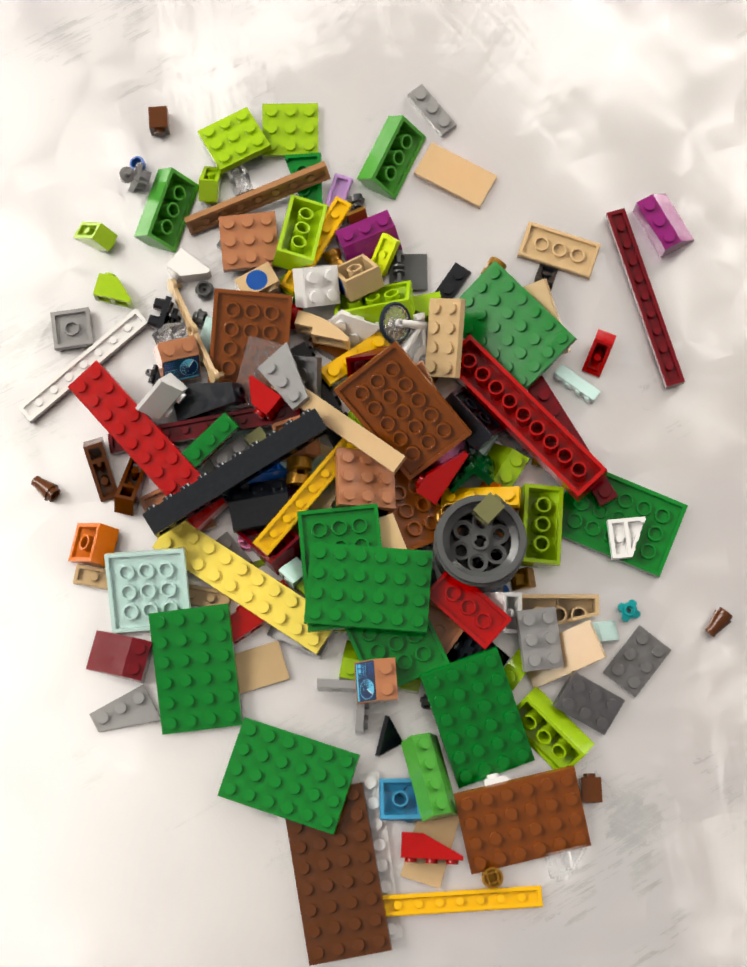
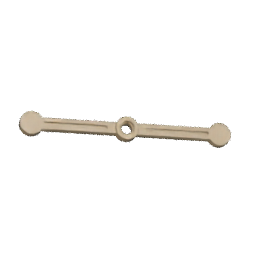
(192, 329)

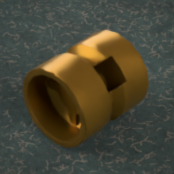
(298, 470)

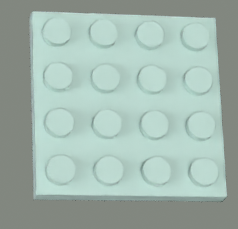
(144, 585)

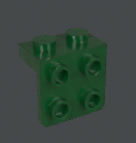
(475, 464)

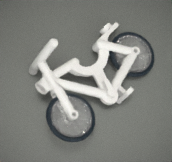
(396, 325)

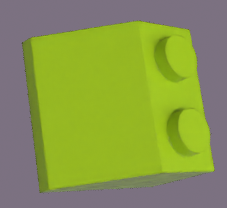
(508, 464)

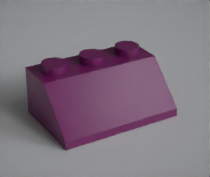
(662, 224)
(364, 235)

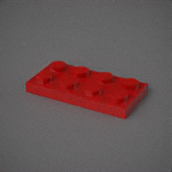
(469, 609)

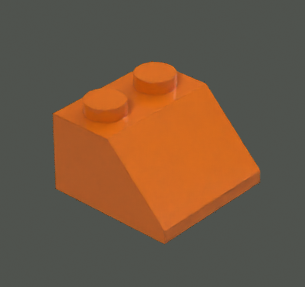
(92, 542)

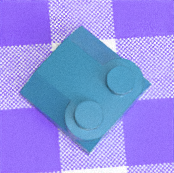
(398, 801)

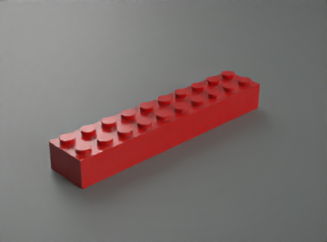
(529, 421)
(140, 436)

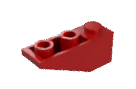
(424, 847)

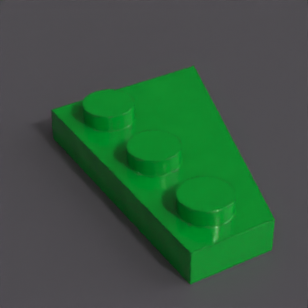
(301, 161)

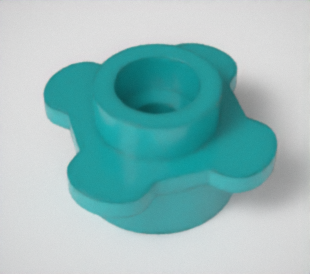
(626, 616)

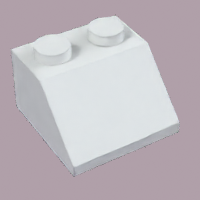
(162, 397)

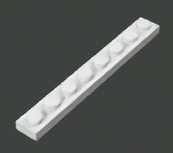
(99, 351)
(381, 845)

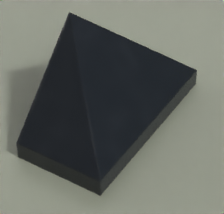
(388, 738)

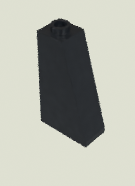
(209, 399)

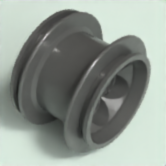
(492, 573)

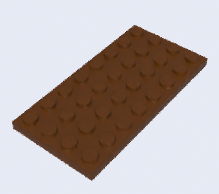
(340, 885)

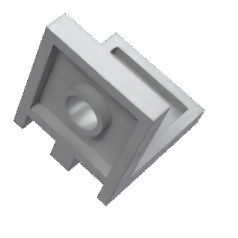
(346, 686)

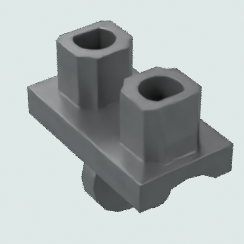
(138, 177)

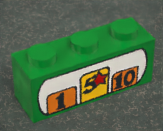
(211, 440)

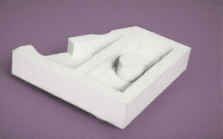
(354, 326)
(623, 536)

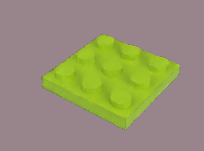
(290, 128)
(234, 140)

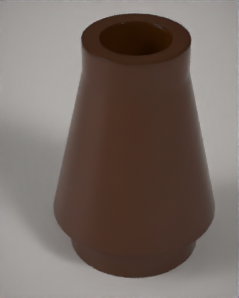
(46, 489)
(718, 621)

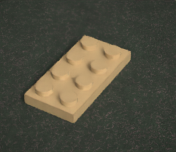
(445, 337)

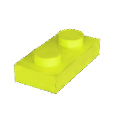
(385, 252)

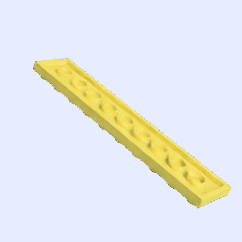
(244, 584)

